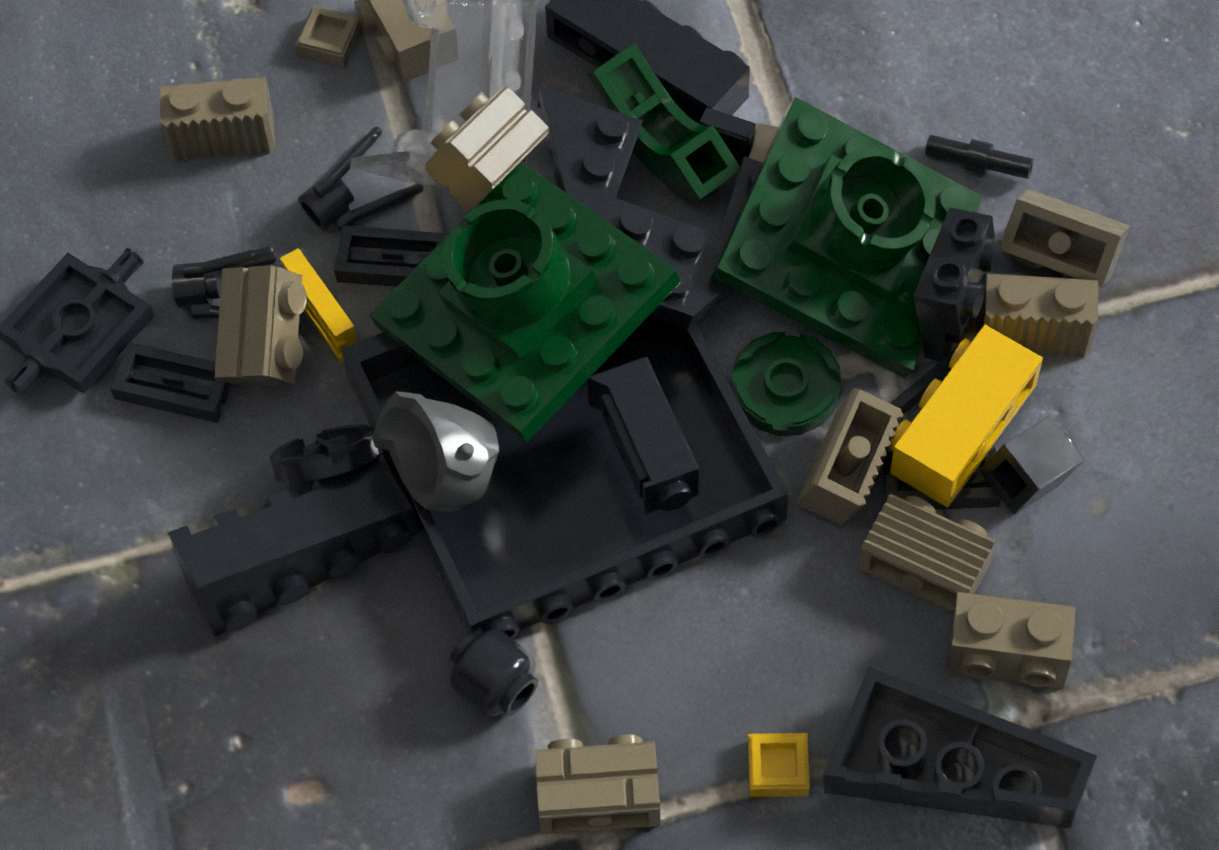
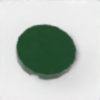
(786, 383)

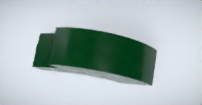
(669, 143)

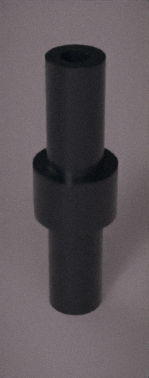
(979, 156)

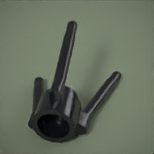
(329, 198)
(200, 282)

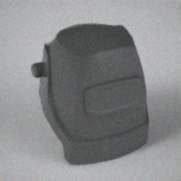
(437, 450)

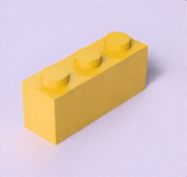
(964, 414)

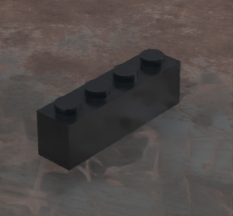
(685, 63)

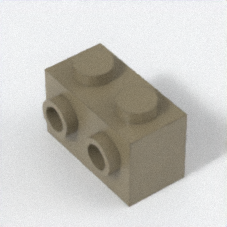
(1063, 238)
(1011, 640)

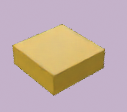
(778, 764)

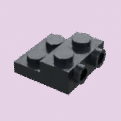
(954, 279)

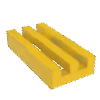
(321, 305)

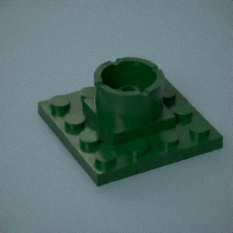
(840, 235)
(525, 300)

